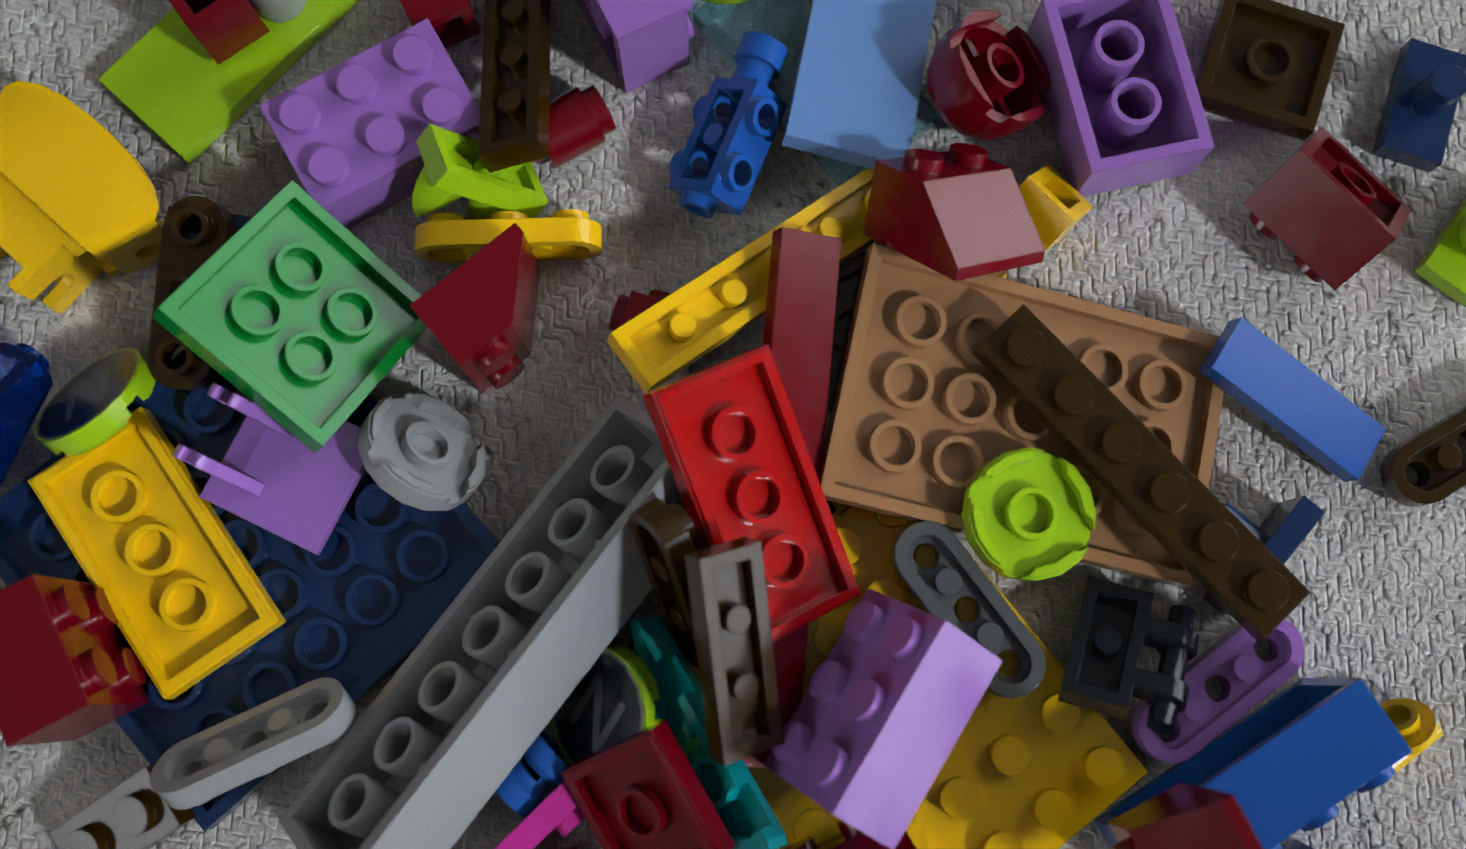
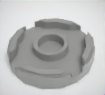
(421, 452)

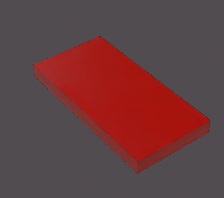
(752, 477)

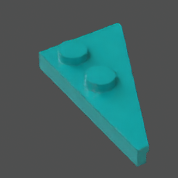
(681, 705)

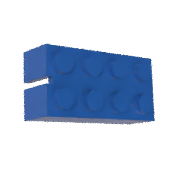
(1290, 759)

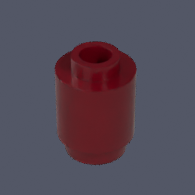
(576, 124)

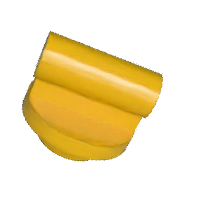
(1415, 724)

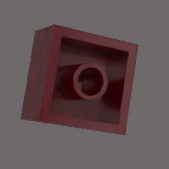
(62, 662)

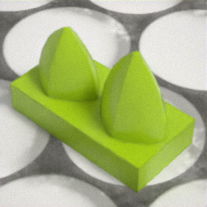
(456, 171)

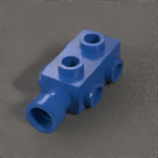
(733, 145)

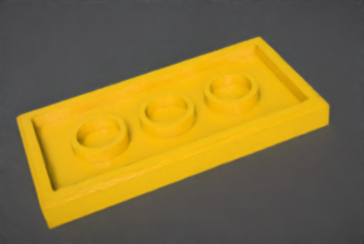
(158, 554)

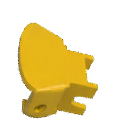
(69, 197)

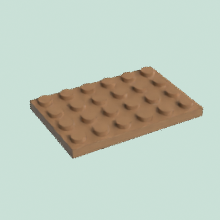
(926, 414)

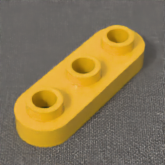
(562, 237)

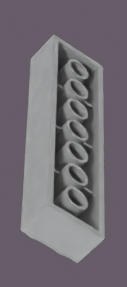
(496, 656)

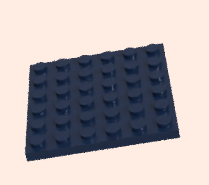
(345, 611)

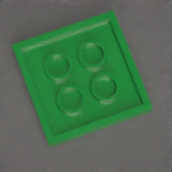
(296, 316)

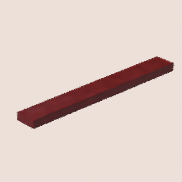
(800, 340)

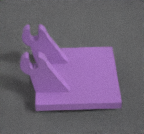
(277, 478)

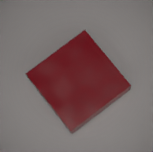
(645, 795)

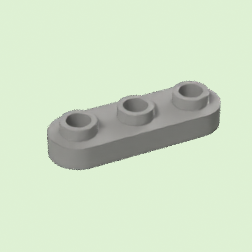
(253, 743)

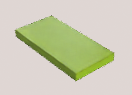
(193, 99)

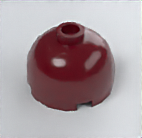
(987, 78)

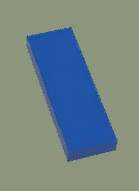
(1293, 400)

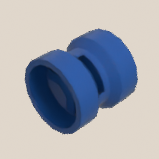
(533, 775)

